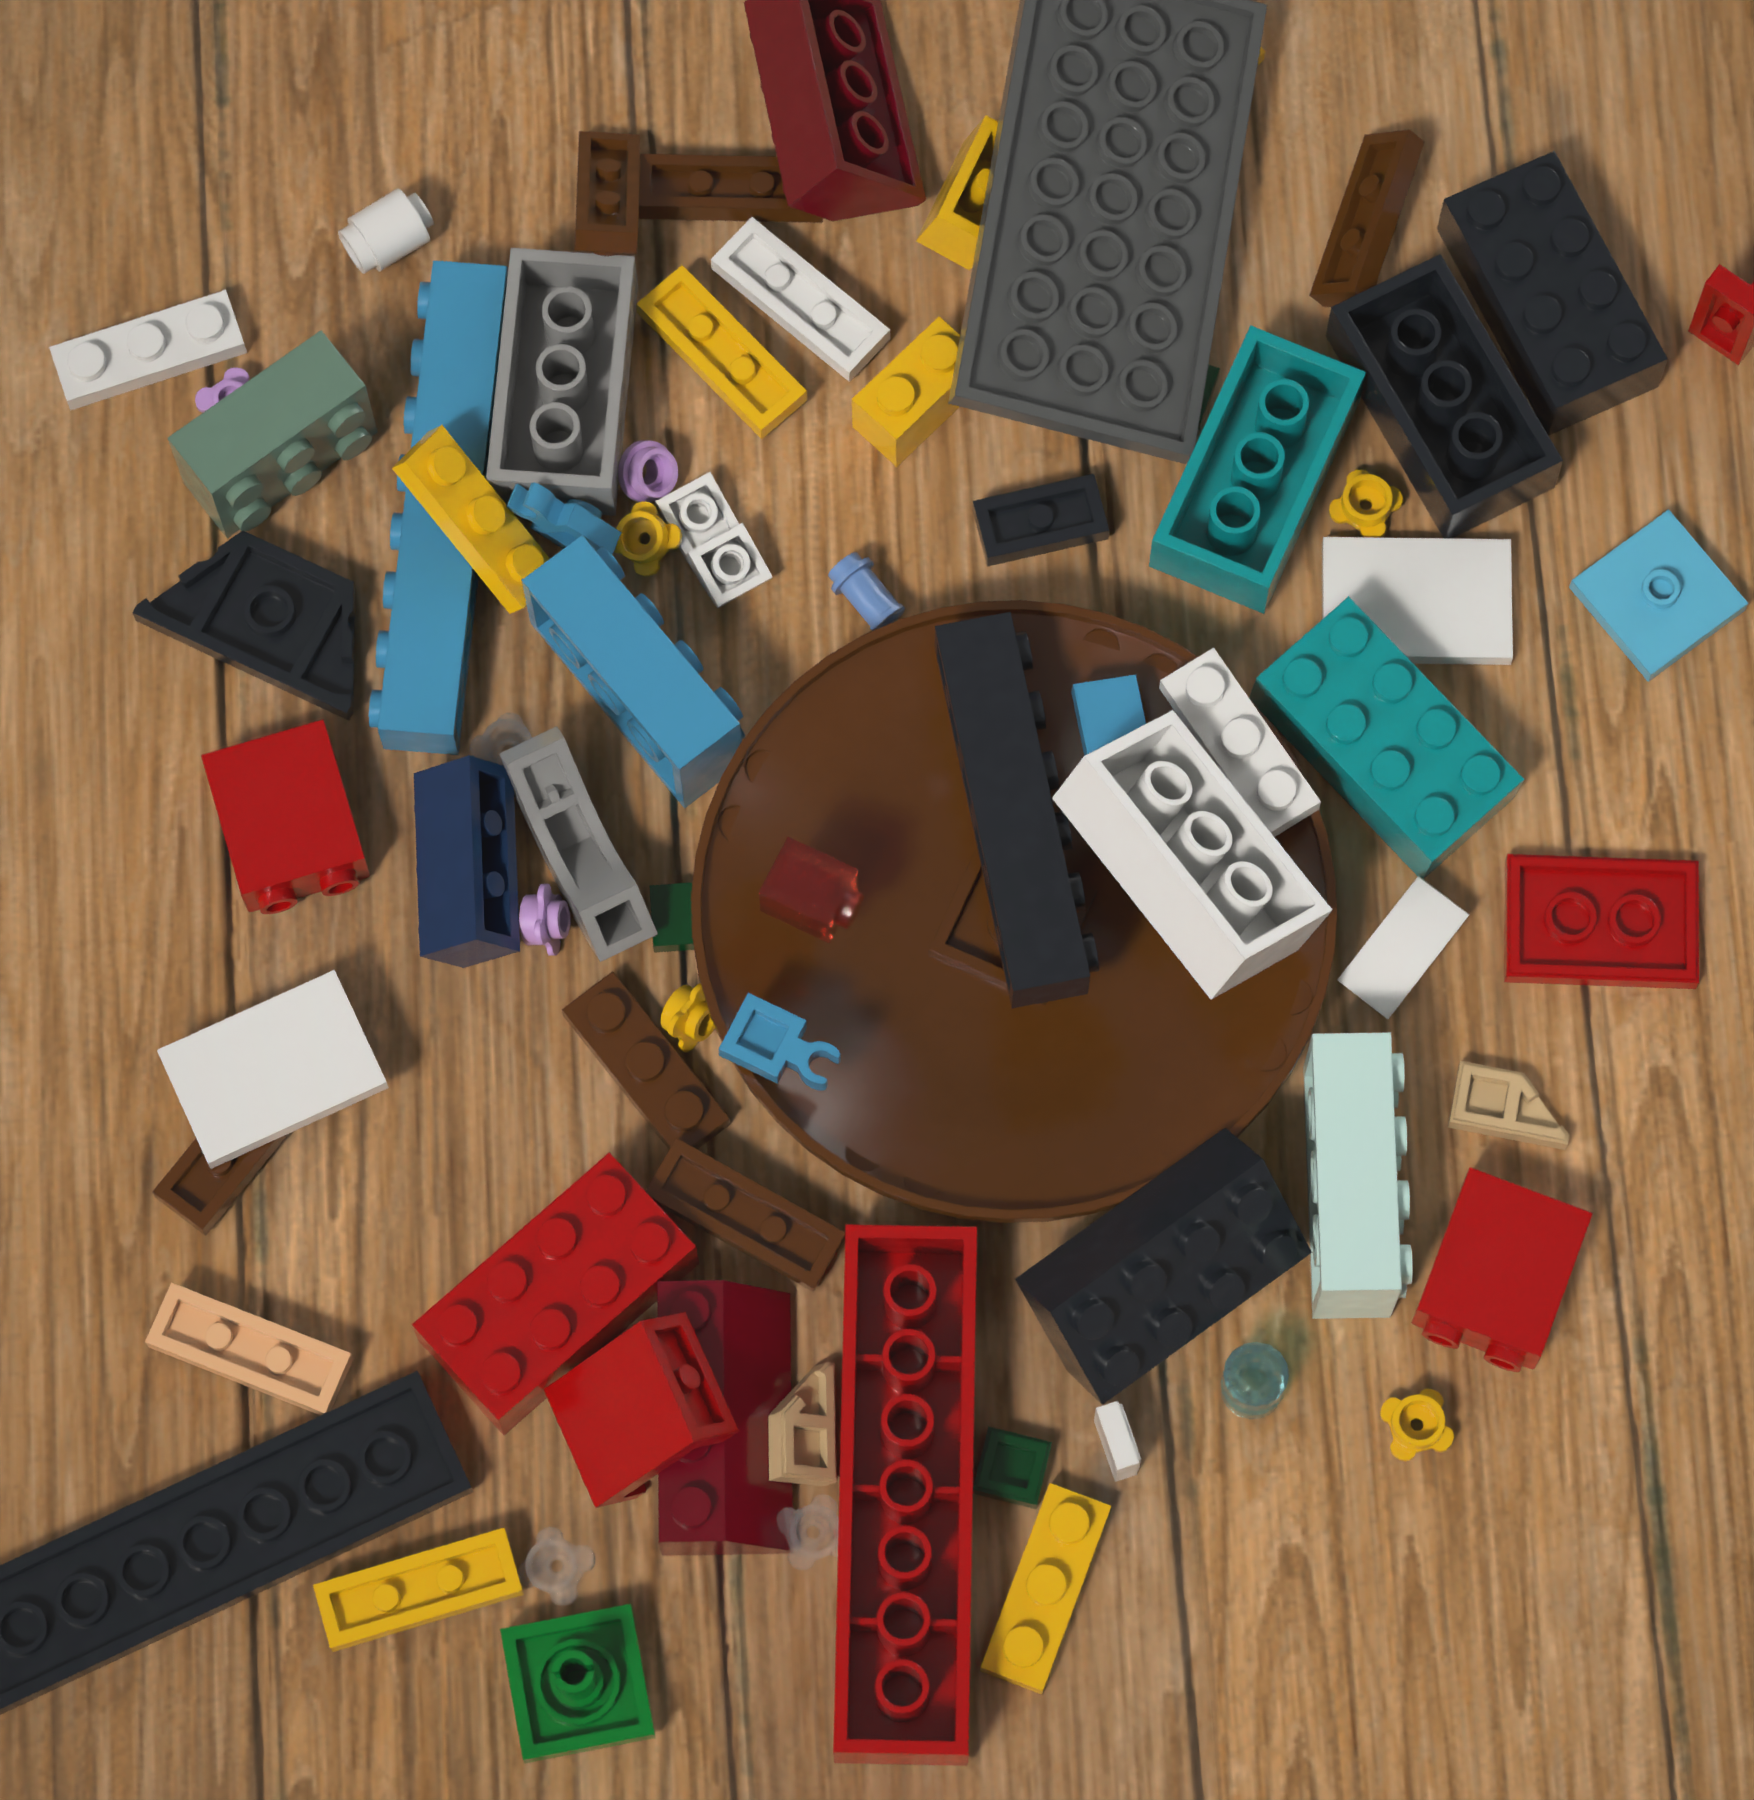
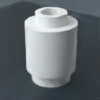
(386, 231)

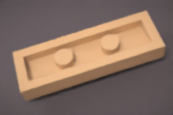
(249, 1350)

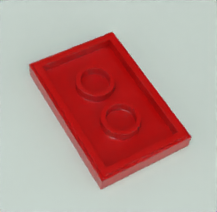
(1601, 921)

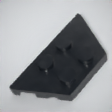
(267, 619)

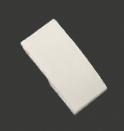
(713, 540)
(1403, 947)

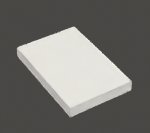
(1427, 594)
(272, 1069)

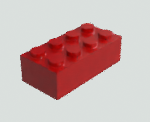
(555, 1292)

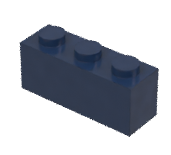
(466, 862)

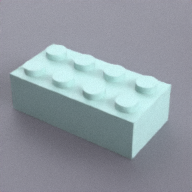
(1352, 1175)

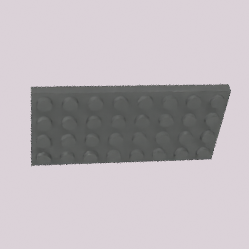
(1109, 218)

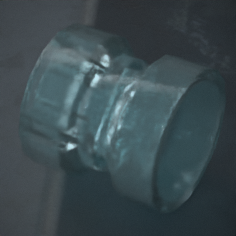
(1254, 1394)

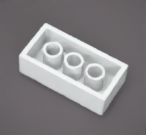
(1191, 854)

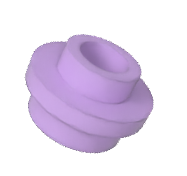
(660, 471)

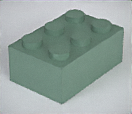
(274, 435)

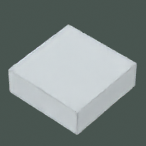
(1117, 1440)

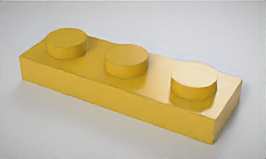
(722, 352)
(471, 515)
(1045, 1588)
(418, 1589)

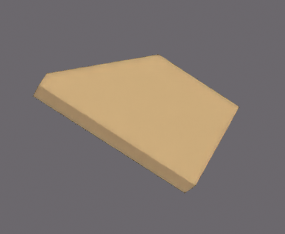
(1502, 1106)
(805, 1431)

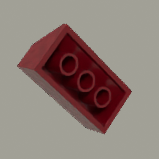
(835, 106)
(722, 1493)

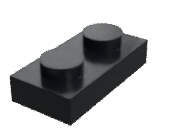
(1040, 520)

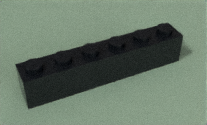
(1013, 810)

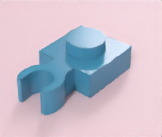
(562, 521)
(770, 1040)

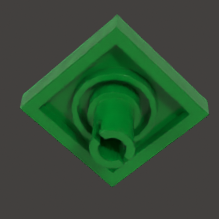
(577, 1683)

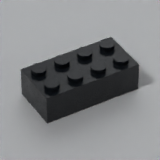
(1551, 293)
(1444, 397)
(1164, 1265)

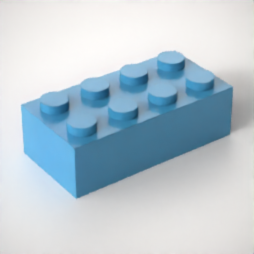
(634, 668)

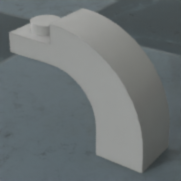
(576, 845)

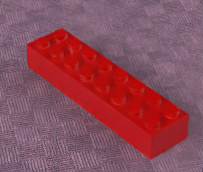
(905, 1496)

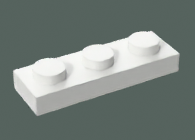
(800, 299)
(148, 350)
(1239, 741)

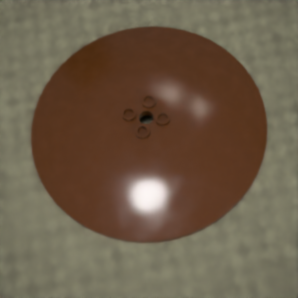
(938, 1078)

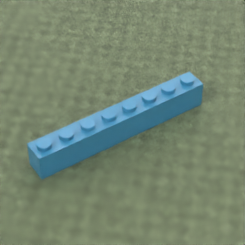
(433, 583)

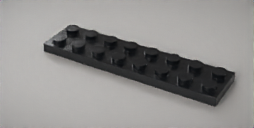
(222, 1537)

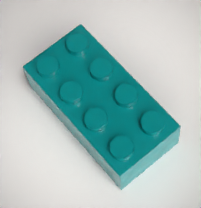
(1256, 469)
(1385, 738)

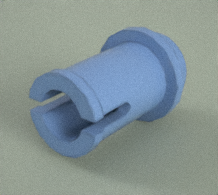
(865, 591)

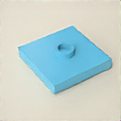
(1658, 595)

